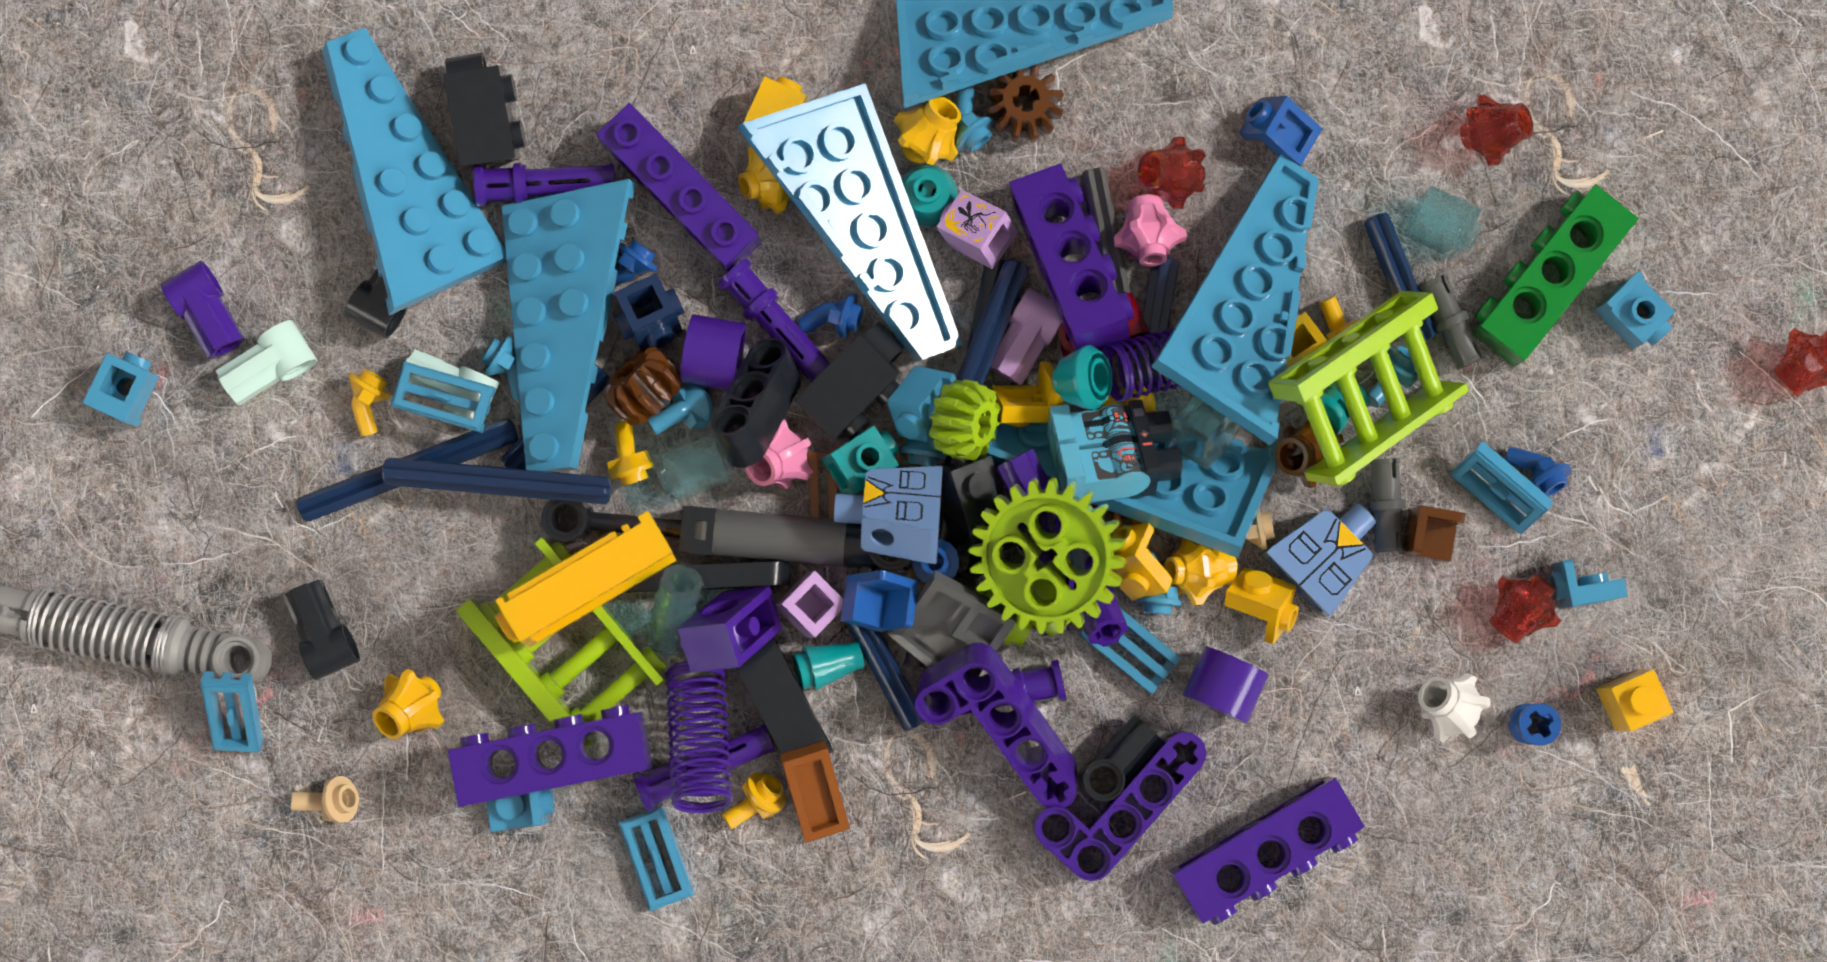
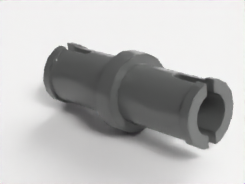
(1453, 323)
(1387, 505)

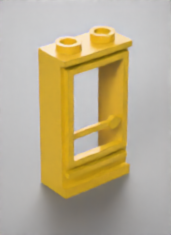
(583, 582)

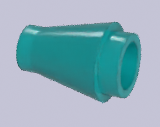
(826, 663)

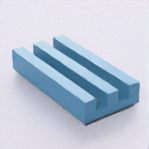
(481, 408)
(1505, 483)
(1160, 671)
(230, 688)
(674, 853)

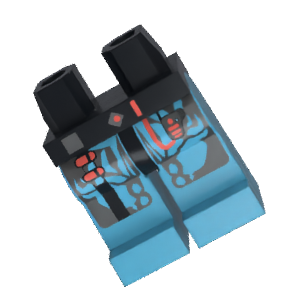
(1112, 450)

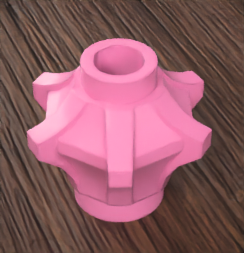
(1148, 231)
(783, 460)

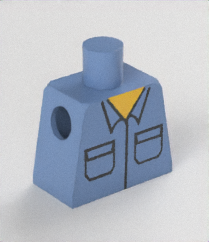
(896, 512)
(1324, 556)

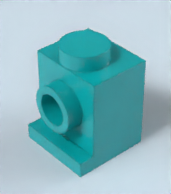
(846, 463)

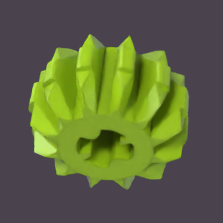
(964, 420)

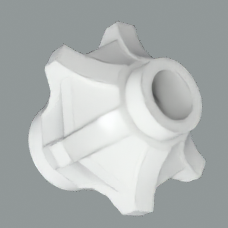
(1452, 705)

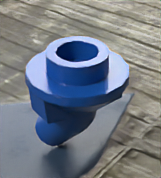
(634, 261)
(843, 314)
(1547, 474)
(946, 563)

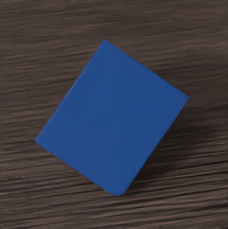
(879, 601)

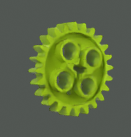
(1080, 528)

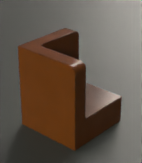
(1431, 533)

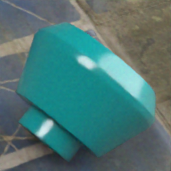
(928, 208)
(1083, 378)

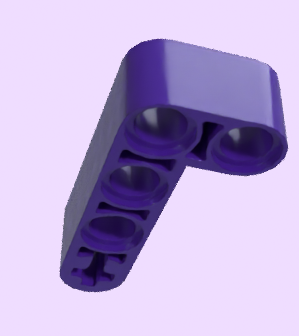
(1005, 728)
(1131, 800)

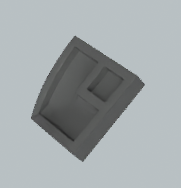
(950, 619)

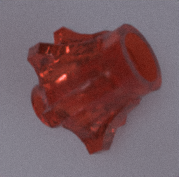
(1495, 128)
(1173, 172)
(1804, 362)
(1524, 607)

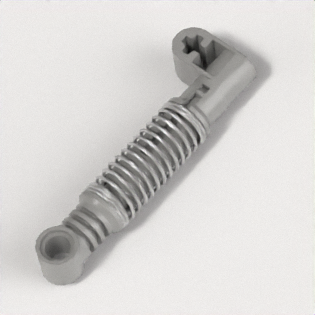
(168, 648)

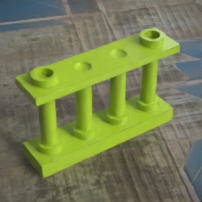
(1338, 361)
(548, 688)

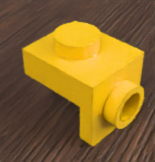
(1028, 402)
(1142, 571)
(1265, 599)

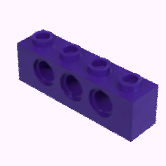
(678, 188)
(1049, 195)
(478, 782)
(1337, 831)

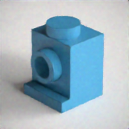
(1620, 312)
(107, 387)
(914, 402)

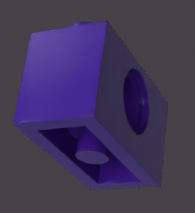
(729, 629)

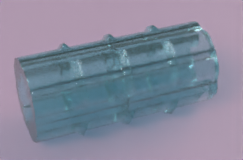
(673, 606)

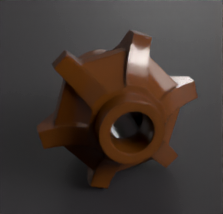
(1300, 452)

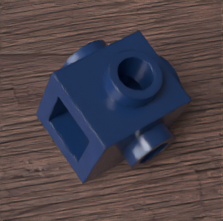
(649, 313)

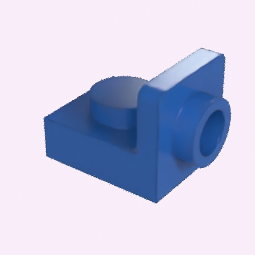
(1281, 127)

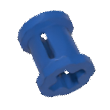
(1548, 727)

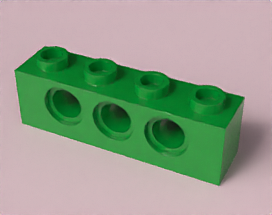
(1605, 226)

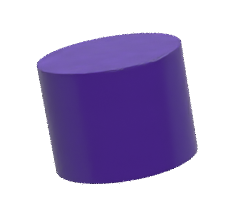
(712, 352)
(1225, 684)

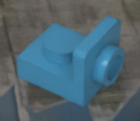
(1593, 587)
(521, 810)

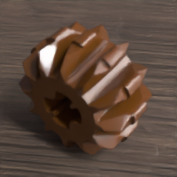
(1042, 109)
(642, 386)

